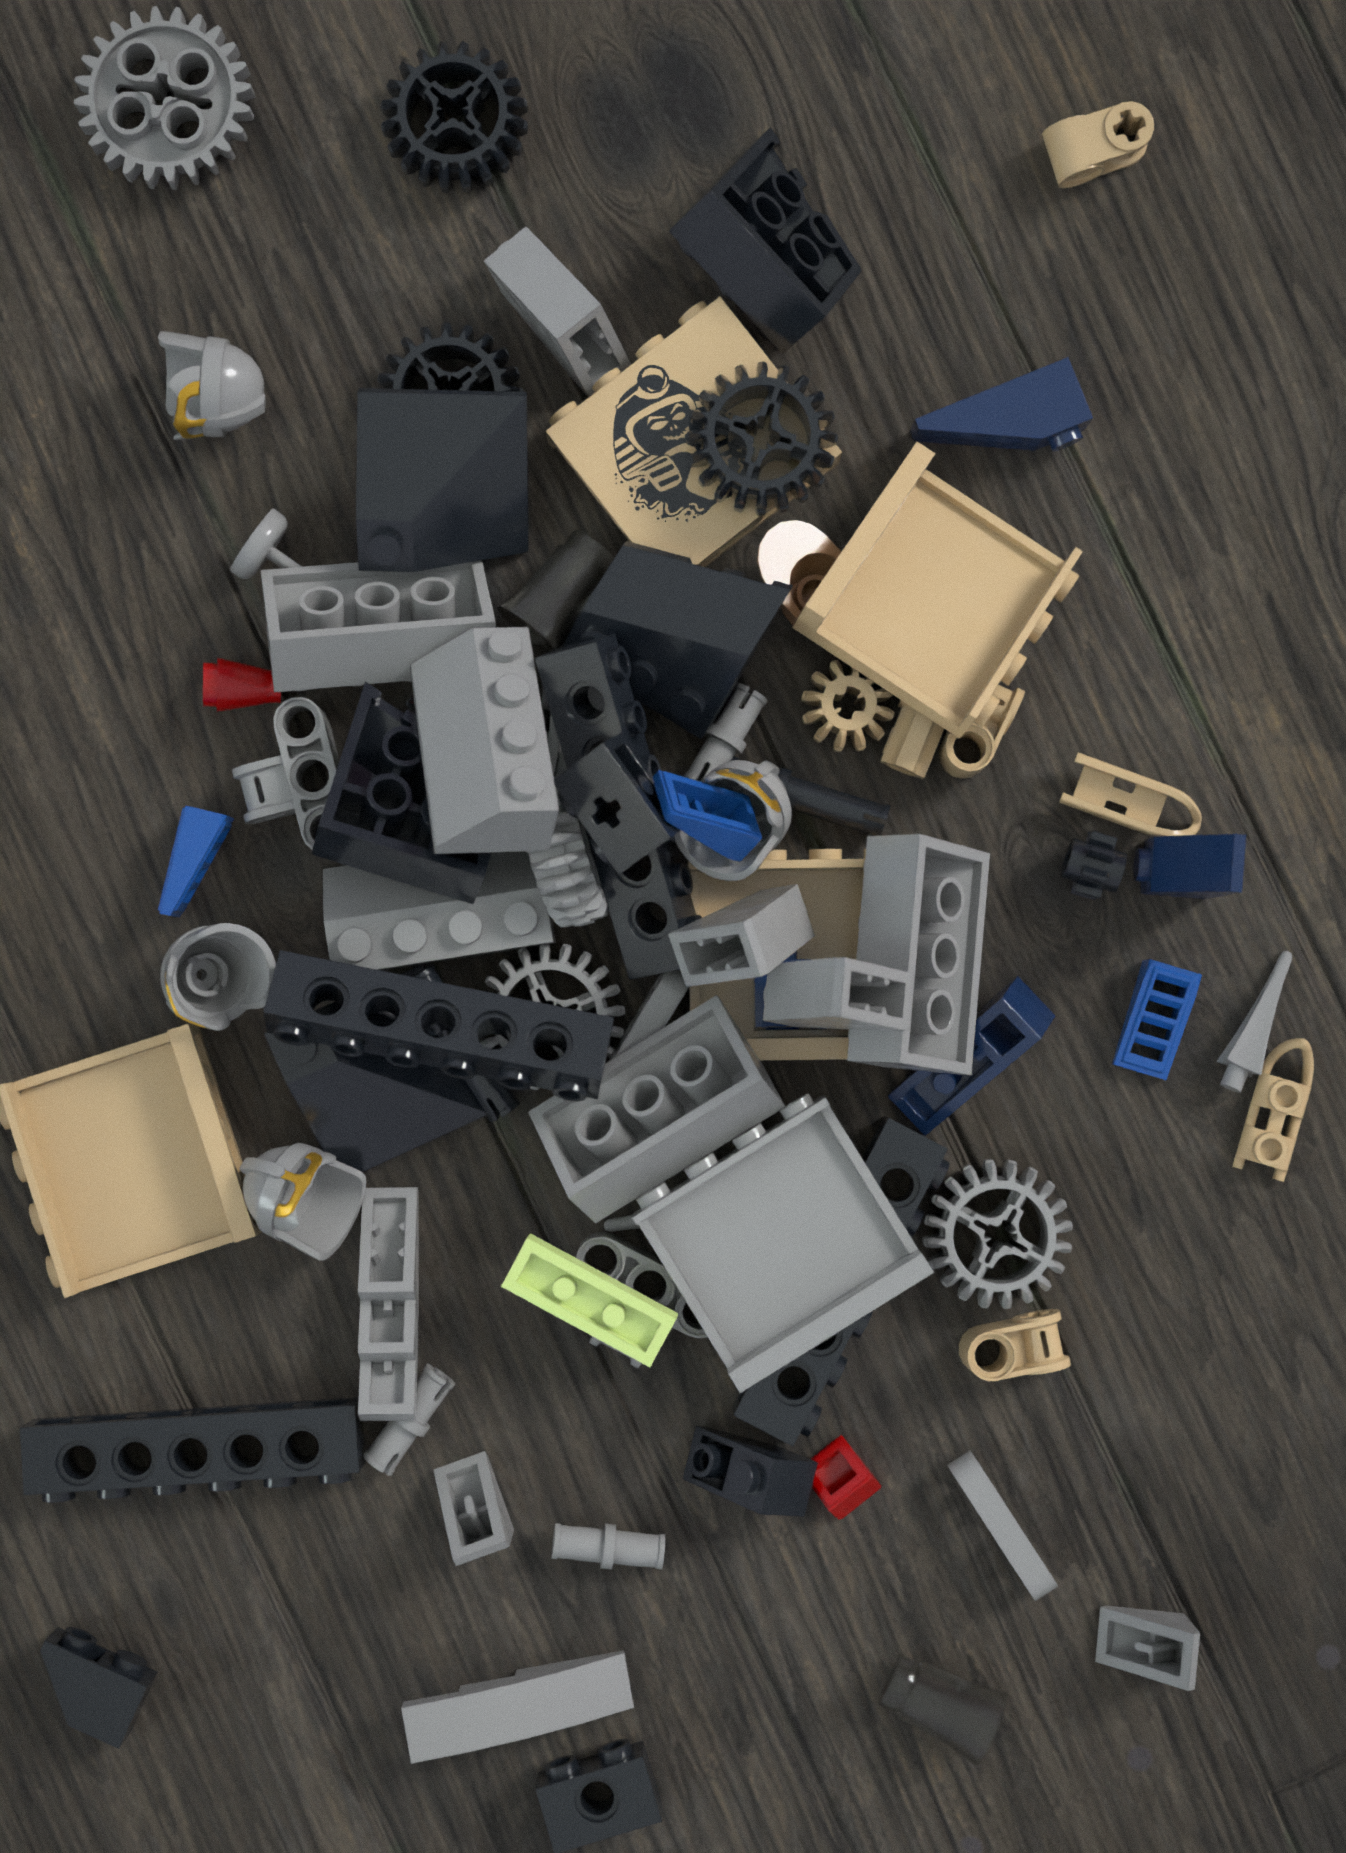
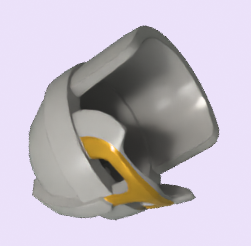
(210, 385)
(771, 812)
(243, 974)
(303, 1197)

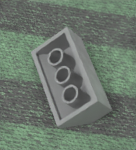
(367, 626)
(484, 744)
(927, 919)
(398, 925)
(657, 1110)

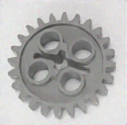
(176, 53)

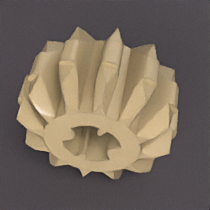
(859, 720)

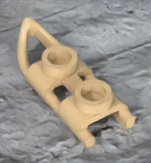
(1142, 805)
(1283, 1099)

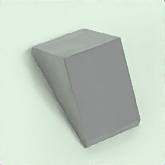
(473, 1508)
(1149, 1644)

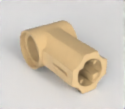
(911, 742)

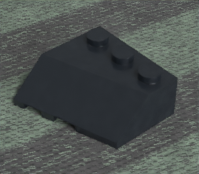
(768, 245)
(682, 629)
(381, 811)

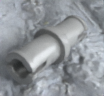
(727, 734)
(399, 1435)
(608, 1546)

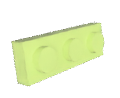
(590, 1300)

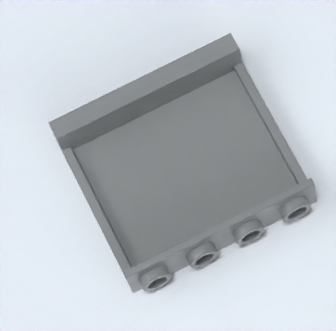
(780, 1241)

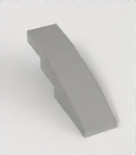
(388, 1304)
(517, 1706)

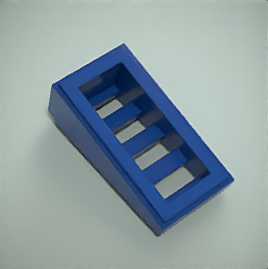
(709, 814)
(194, 848)
(1182, 1005)

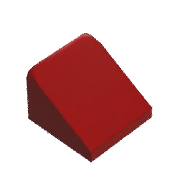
(842, 1478)

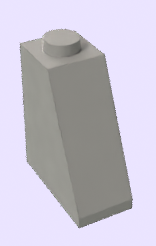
(557, 309)
(743, 937)
(838, 995)

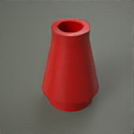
(236, 685)

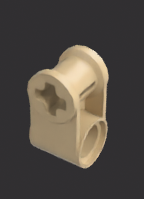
(1088, 144)
(986, 738)
(1026, 1342)

